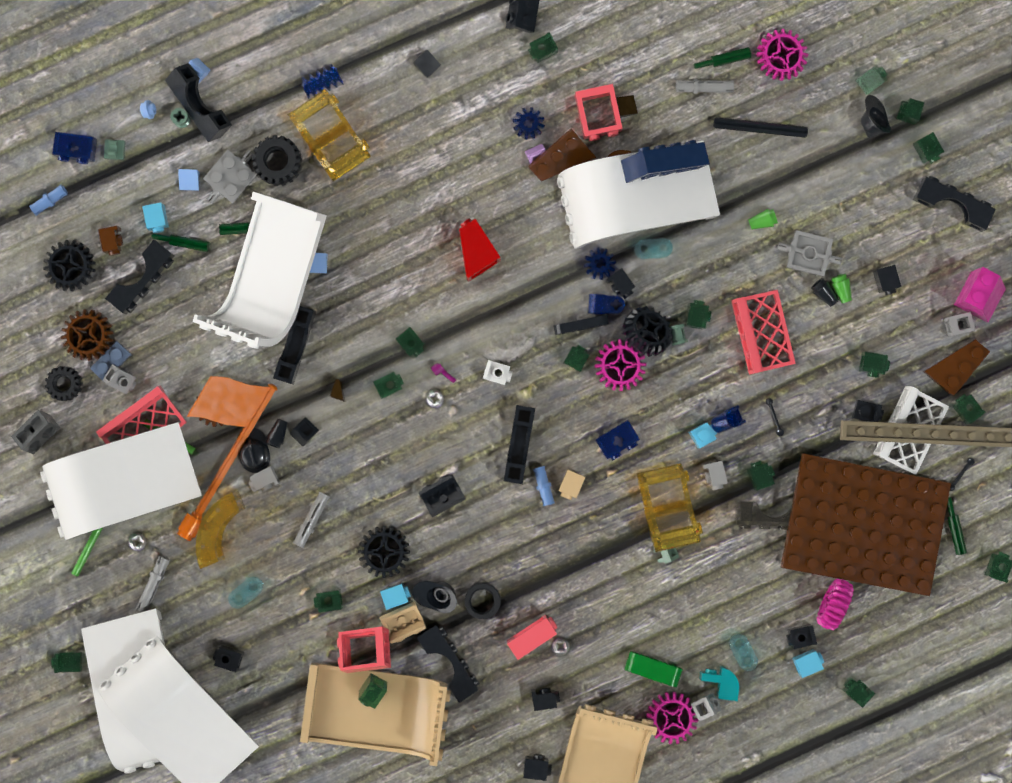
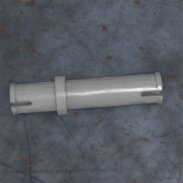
(704, 86)
(311, 518)
(153, 583)

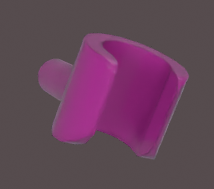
(437, 369)

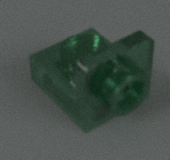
(872, 79)
(67, 662)

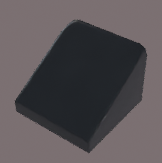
(426, 63)
(304, 432)

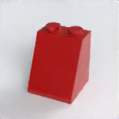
(477, 249)

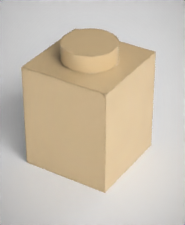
(571, 484)

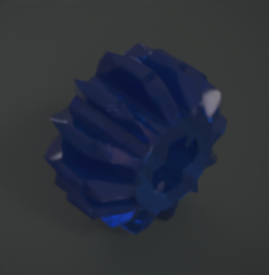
(522, 121)
(596, 257)

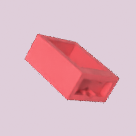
(593, 93)
(532, 636)
(382, 649)

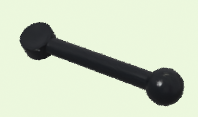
(780, 432)
(970, 461)

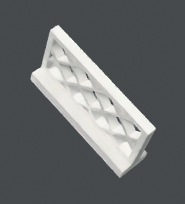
(900, 415)

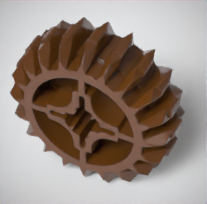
(91, 328)

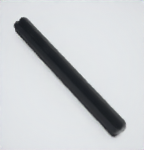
(760, 127)

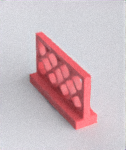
(747, 335)
(136, 410)

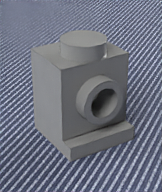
(952, 327)
(116, 375)
(715, 474)
(263, 480)
(710, 704)

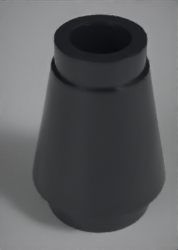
(825, 292)
(277, 434)

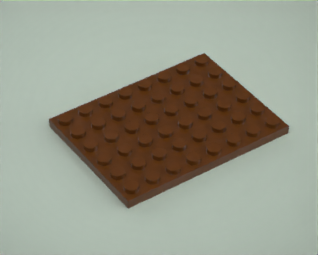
(865, 525)

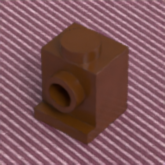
(111, 240)

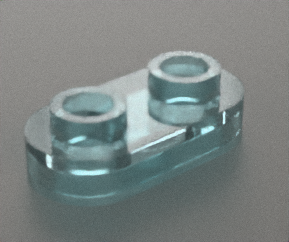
(653, 248)
(246, 592)
(742, 652)

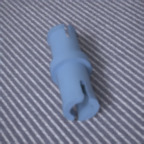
(48, 200)
(543, 486)

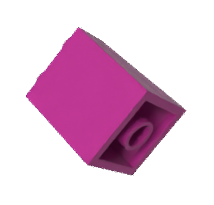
(981, 293)

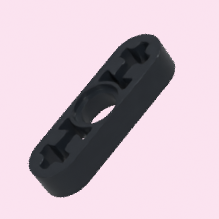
(581, 325)

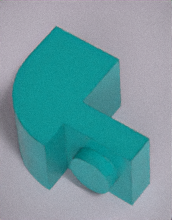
(727, 682)

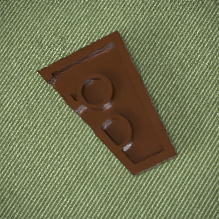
(563, 154)
(958, 367)

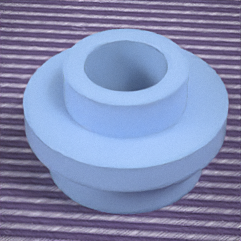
(148, 109)

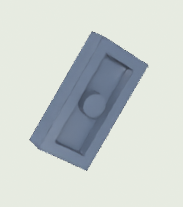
(115, 355)

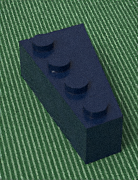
(665, 160)

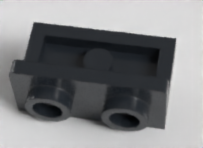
(522, 15)
(442, 495)

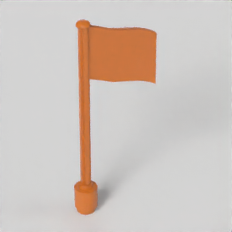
(229, 404)

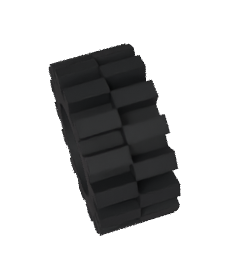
(52, 383)

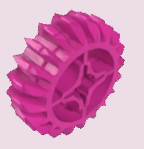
(780, 47)
(620, 355)
(835, 604)
(659, 706)

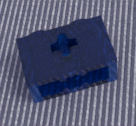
(64, 142)
(606, 441)

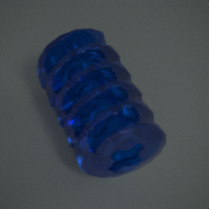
(321, 81)

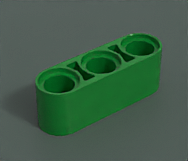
(653, 669)

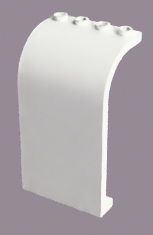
(605, 206)
(269, 274)
(120, 481)
(106, 649)
(175, 716)

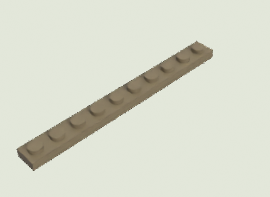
(925, 433)

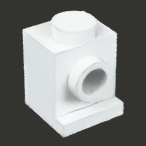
(489, 373)

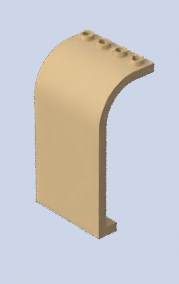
(403, 722)
(605, 747)

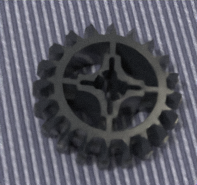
(70, 258)
(646, 337)
(367, 551)

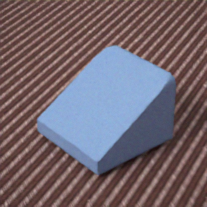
(200, 68)
(188, 179)
(319, 263)

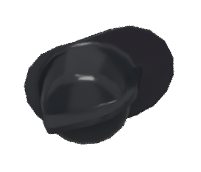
(875, 117)
(255, 452)
(435, 596)

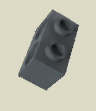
(35, 432)

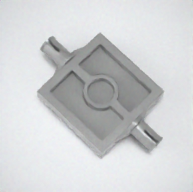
(230, 176)
(809, 253)

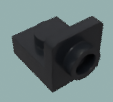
(867, 411)

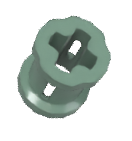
(183, 122)
(678, 334)

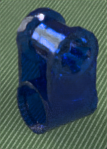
(602, 304)
(727, 420)

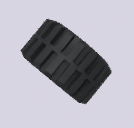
(277, 144)

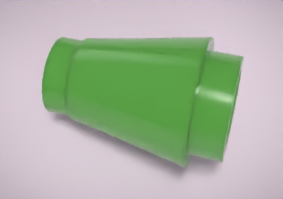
(763, 220)
(841, 285)

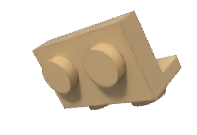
(403, 622)

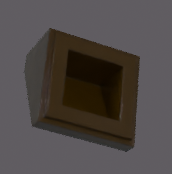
(626, 106)
(337, 391)

